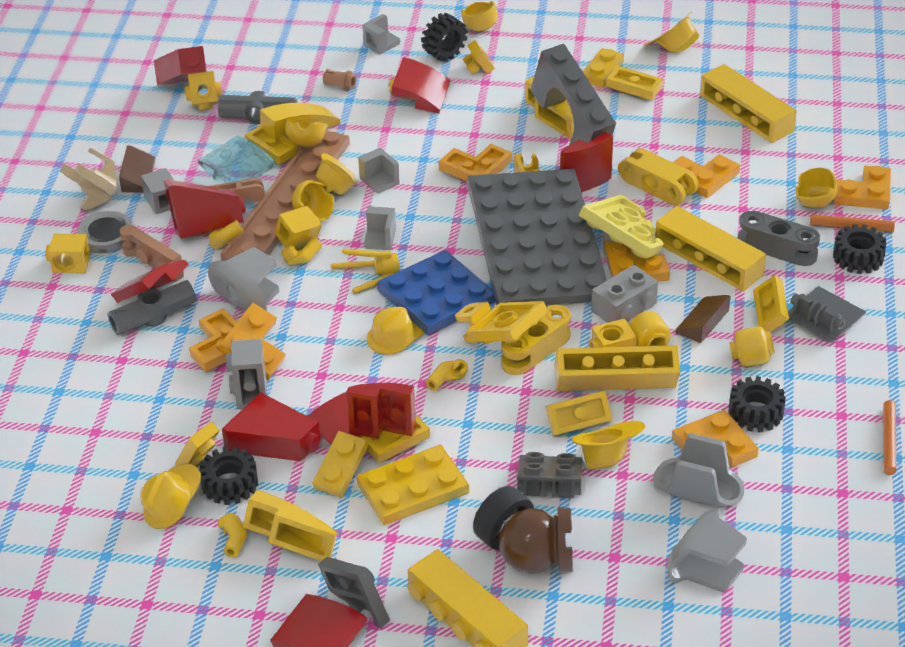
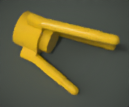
(383, 263)

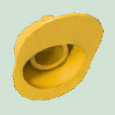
(678, 37)
(334, 175)
(392, 331)
(607, 445)
(169, 494)

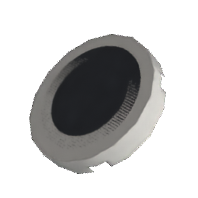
(103, 230)

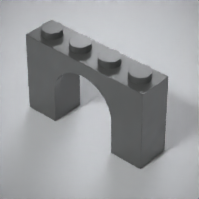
(562, 79)

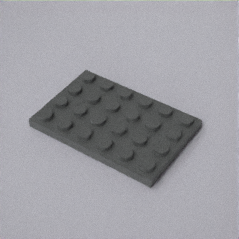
(535, 236)

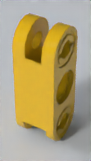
(658, 176)
(537, 341)

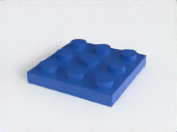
(435, 291)

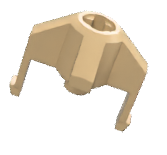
(96, 183)

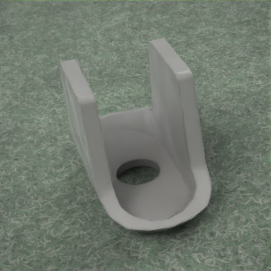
(243, 279)
(701, 474)
(708, 553)

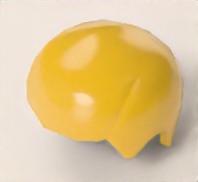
(480, 15)
(305, 135)
(816, 187)
(313, 195)

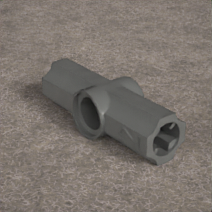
(248, 106)
(151, 307)

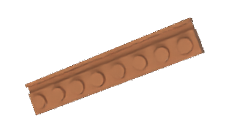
(262, 221)

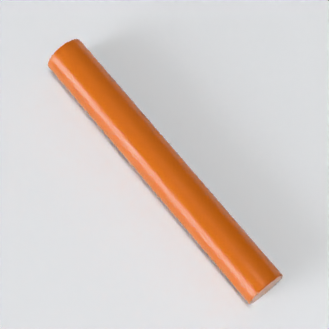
(841, 222)
(889, 437)

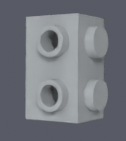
(624, 295)
(248, 370)

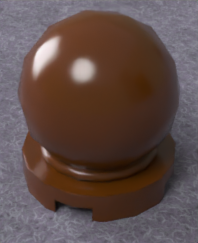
(535, 540)

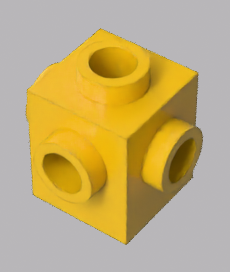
(201, 81)

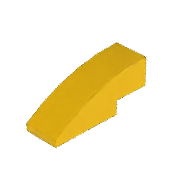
(556, 116)
(274, 117)
(289, 526)

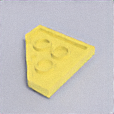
(624, 224)

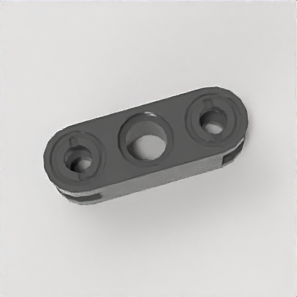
(780, 238)

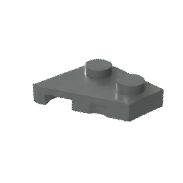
(354, 586)

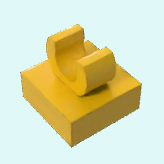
(477, 59)

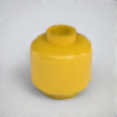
(650, 329)
(752, 346)

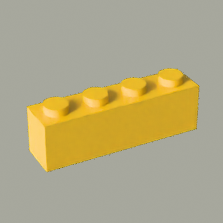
(748, 103)
(710, 248)
(616, 368)
(464, 604)

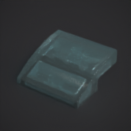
(236, 161)

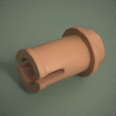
(341, 79)

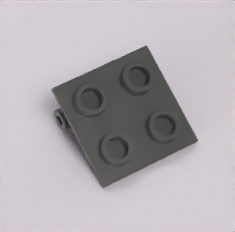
(824, 313)
(561, 468)

